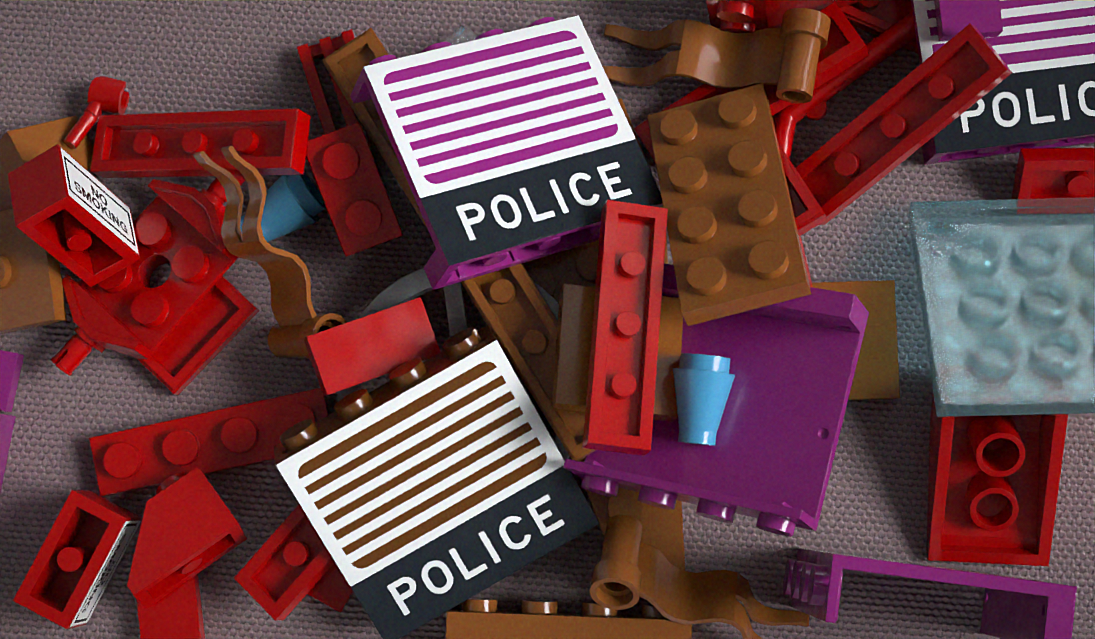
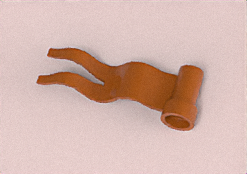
(731, 59)
(286, 271)
(639, 570)

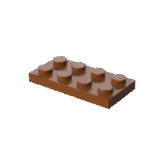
(727, 206)

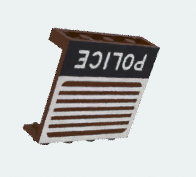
(433, 483)

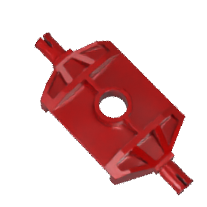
(123, 310)

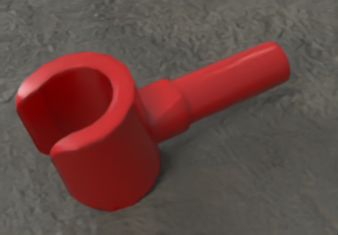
(103, 95)

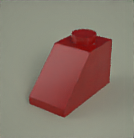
(180, 536)

